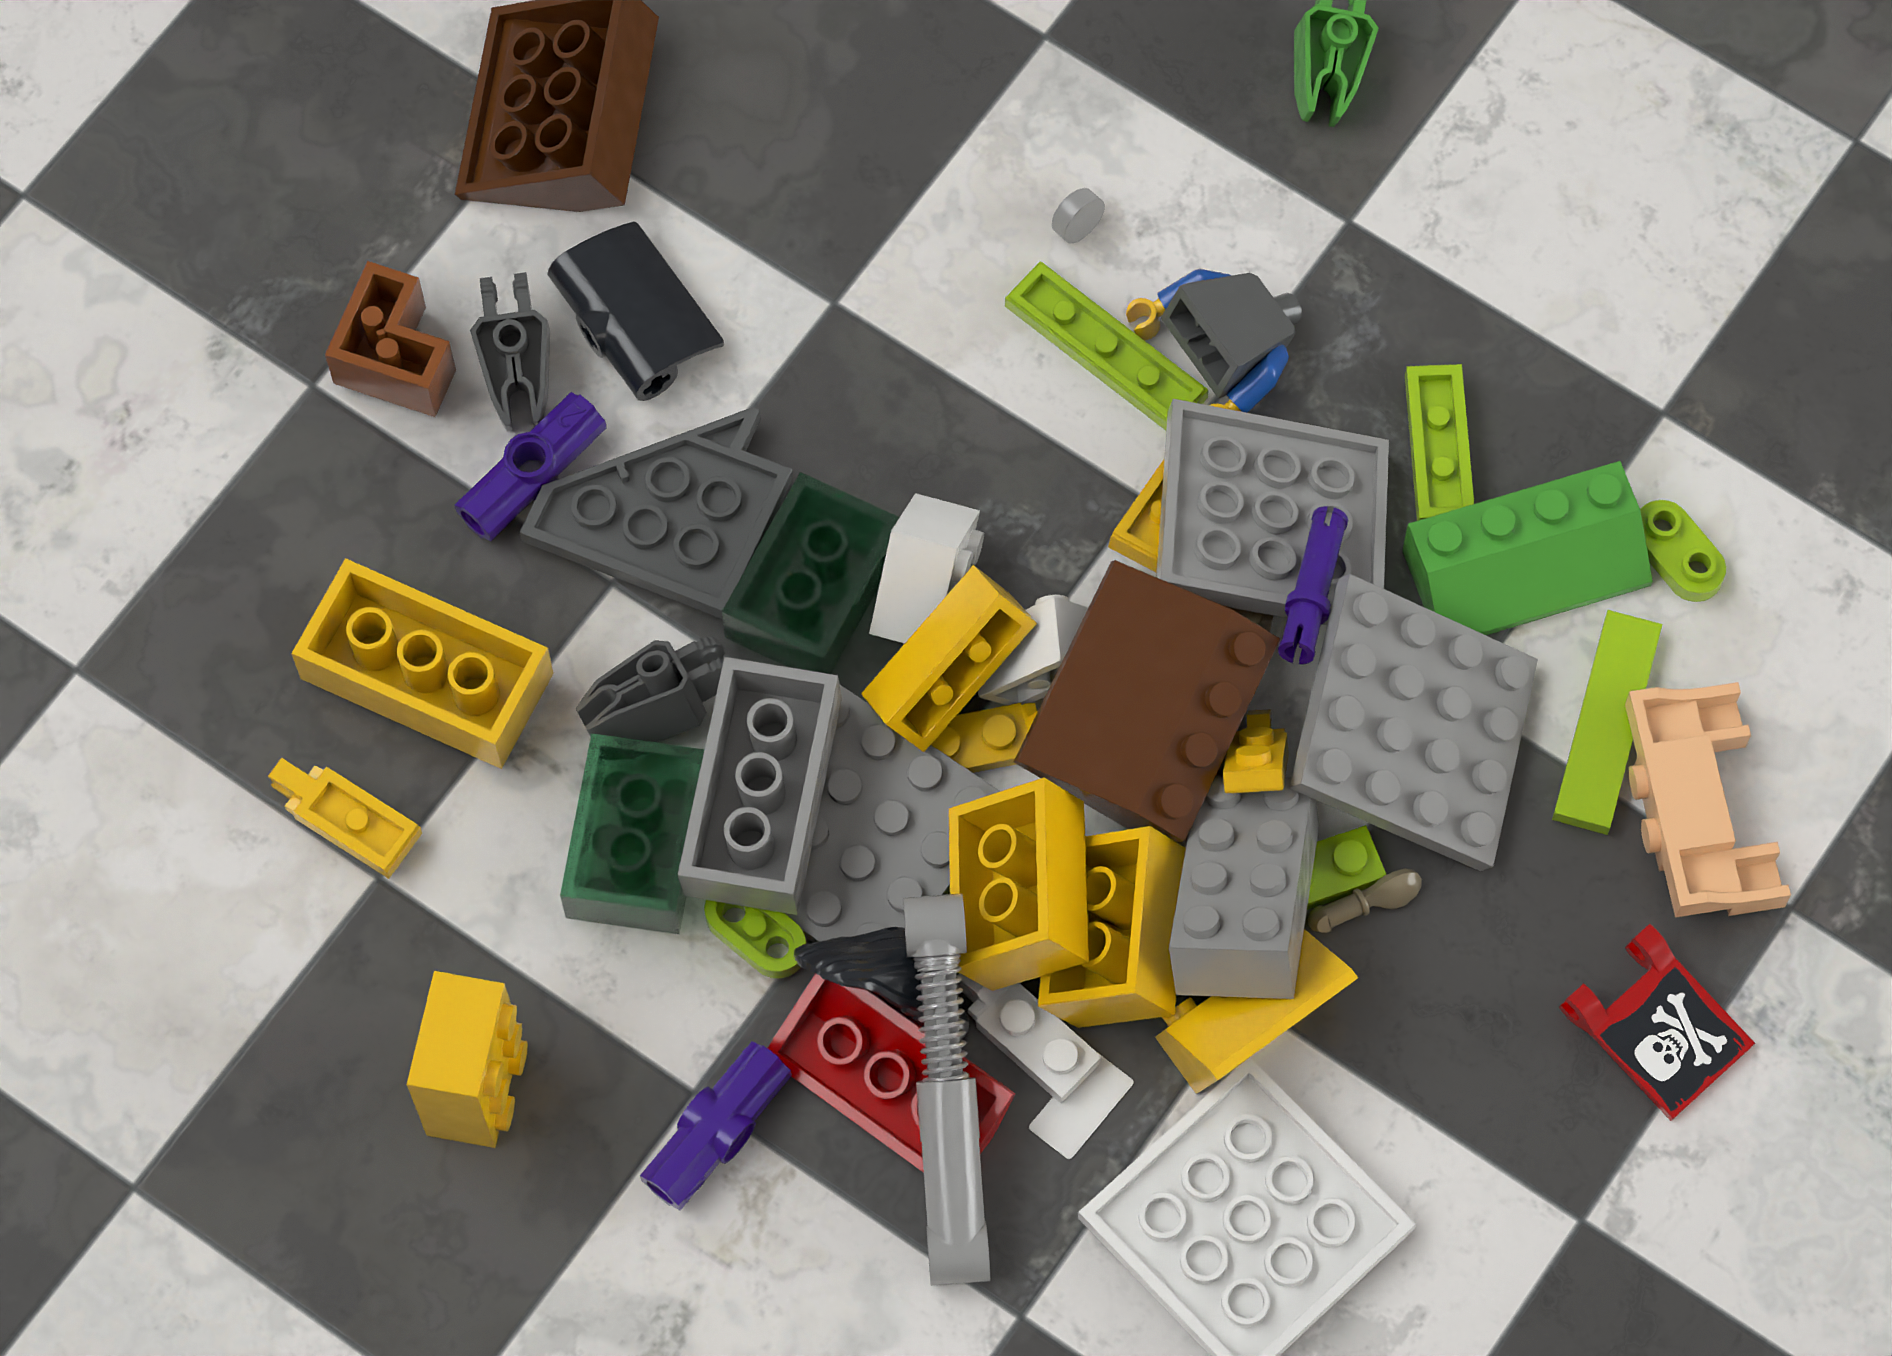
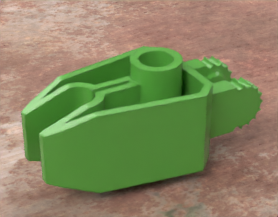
(1331, 53)

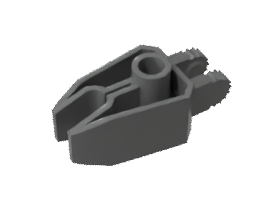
(510, 342)
(654, 691)

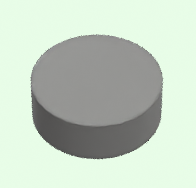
(1078, 215)

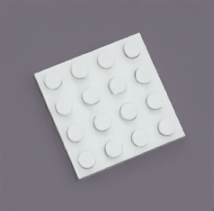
(1246, 1219)

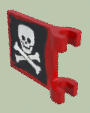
(1662, 1028)

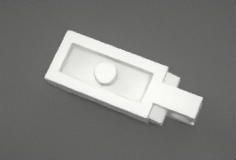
(1031, 1036)

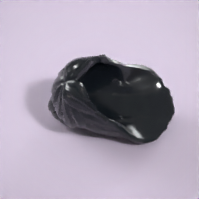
(868, 962)

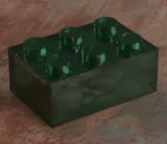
(810, 577)
(631, 834)

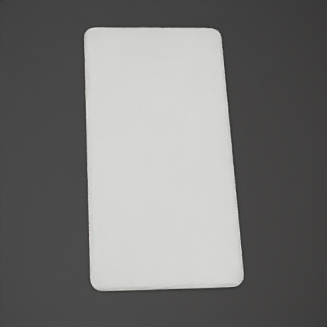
(1074, 1120)

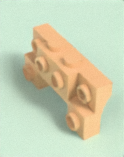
(1687, 804)

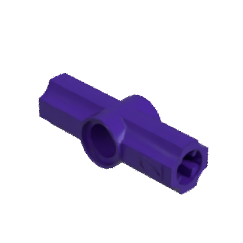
(554, 442)
(716, 1125)

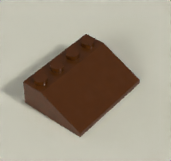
(558, 104)
(1147, 701)

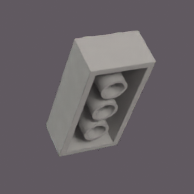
(760, 786)
(1244, 894)

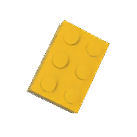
(1021, 883)
(1131, 914)
(466, 1060)

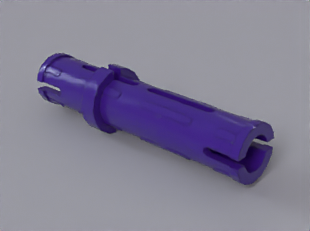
(1308, 603)

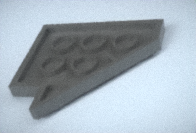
(669, 514)

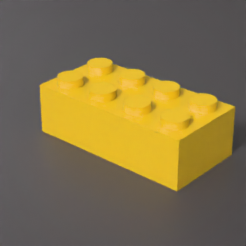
(423, 663)

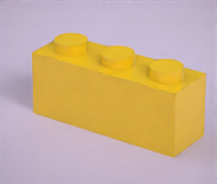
(948, 658)

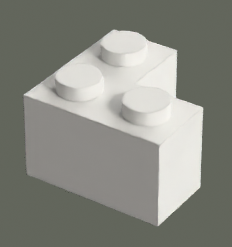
(923, 563)
(1035, 661)

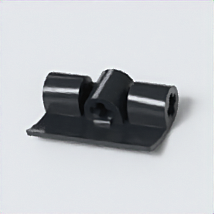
(633, 308)

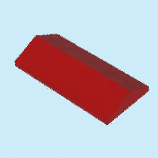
(867, 1063)

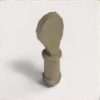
(1388, 892)

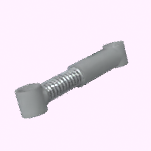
(947, 1097)

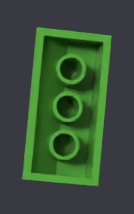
(1531, 551)

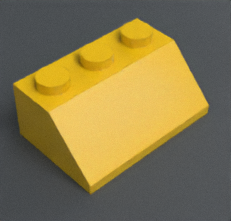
(1226, 1031)

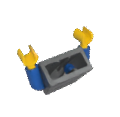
(1226, 329)

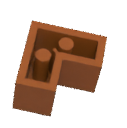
(382, 351)

